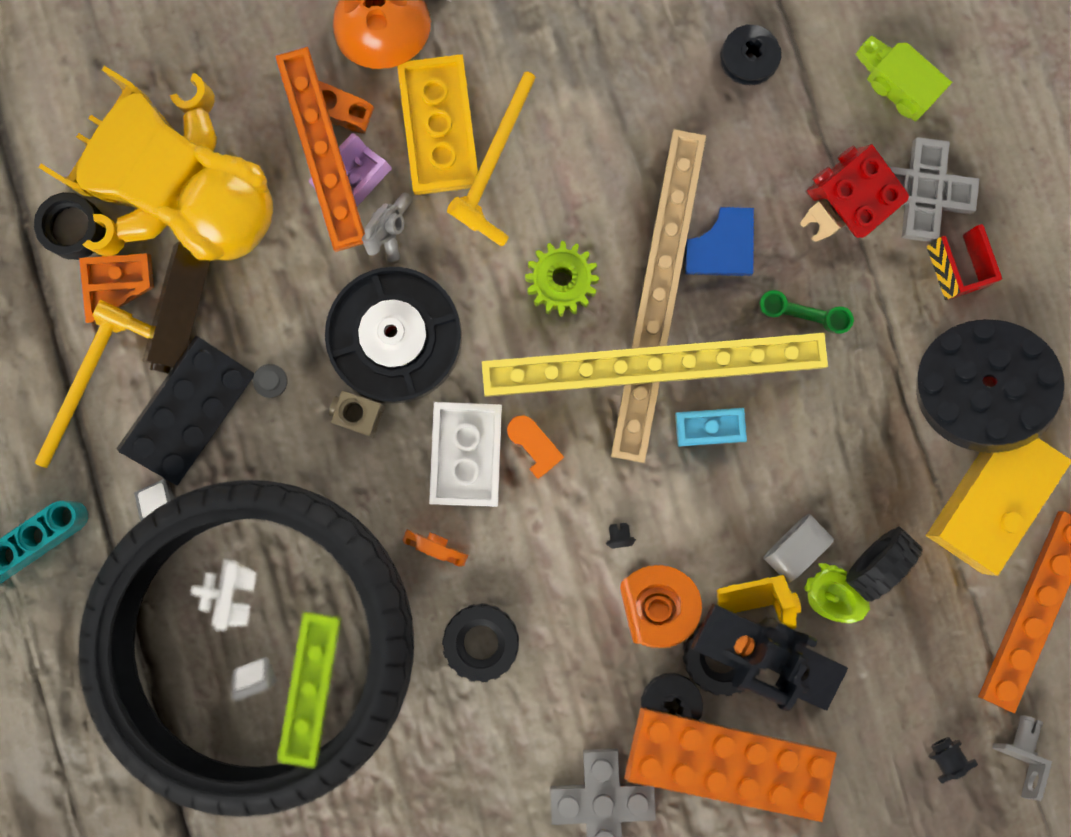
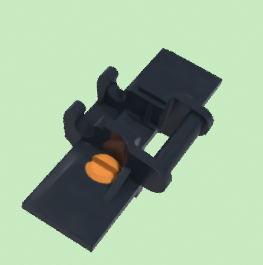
(771, 646)

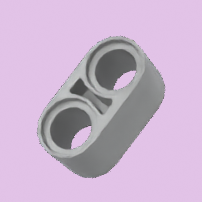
(798, 548)

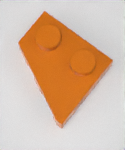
(114, 280)

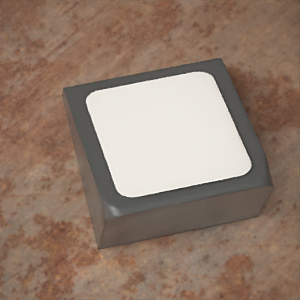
(153, 497)

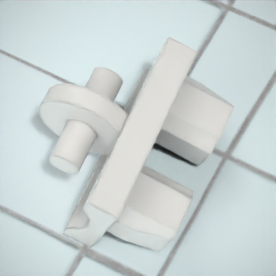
(225, 611)

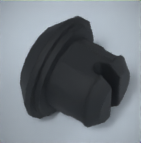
(621, 537)

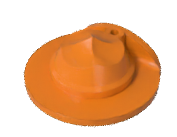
(660, 606)

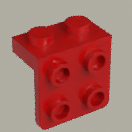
(860, 189)

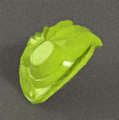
(834, 597)

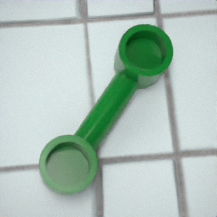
(834, 320)

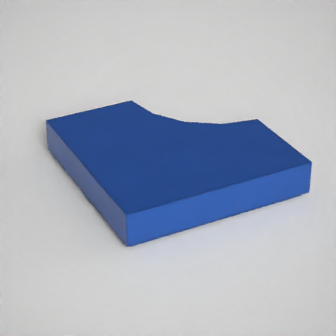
(726, 247)

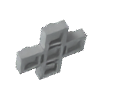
(932, 190)
(602, 799)

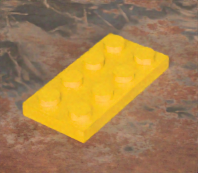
(438, 124)

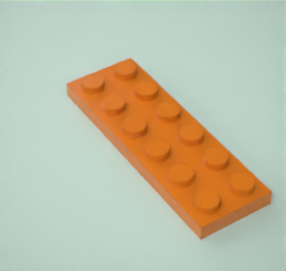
(730, 765)

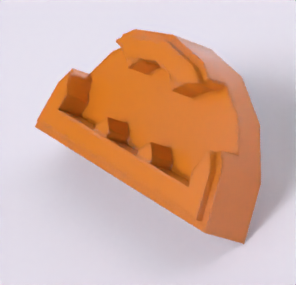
(435, 546)

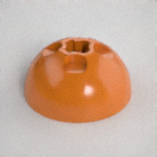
(381, 31)

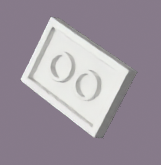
(465, 454)

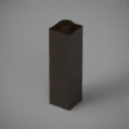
(175, 309)

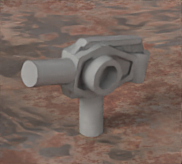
(385, 226)

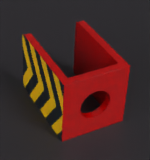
(981, 258)

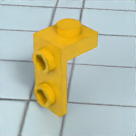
(761, 594)

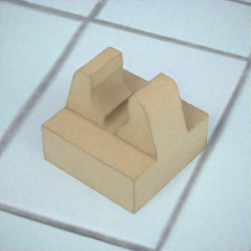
(826, 217)

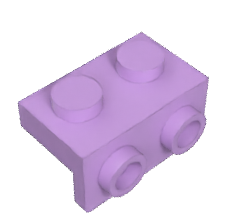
(363, 167)

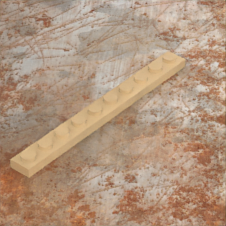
(660, 288)

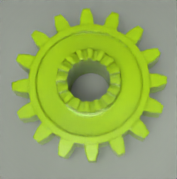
(558, 261)

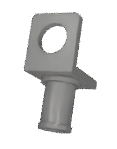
(1024, 749)

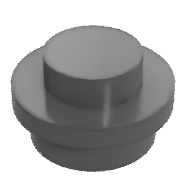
(270, 381)

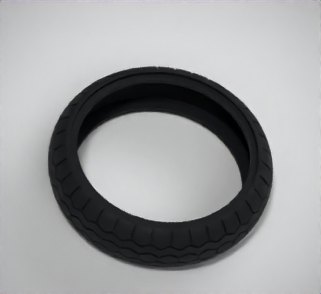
(112, 677)

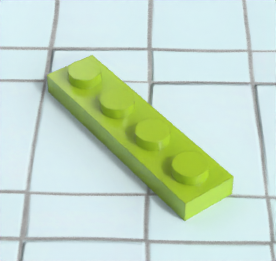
(309, 689)

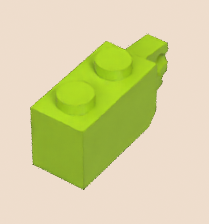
(902, 76)

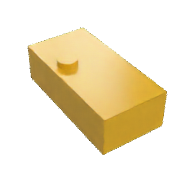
(998, 504)

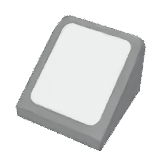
(252, 678)

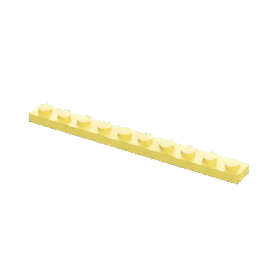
(654, 364)

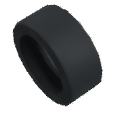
(48, 213)

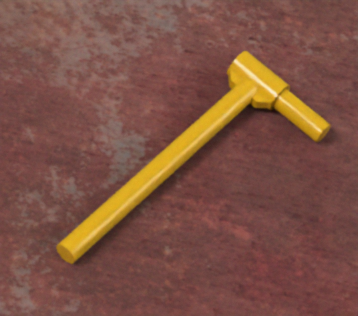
(466, 207)
(110, 320)

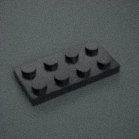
(185, 411)

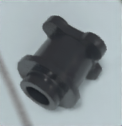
(951, 759)

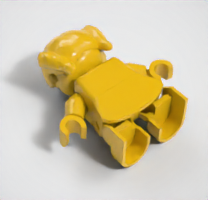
(139, 161)

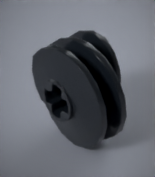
(749, 40)
(672, 685)

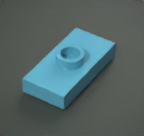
(711, 427)

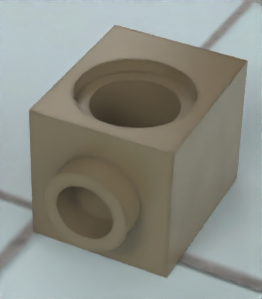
(371, 413)

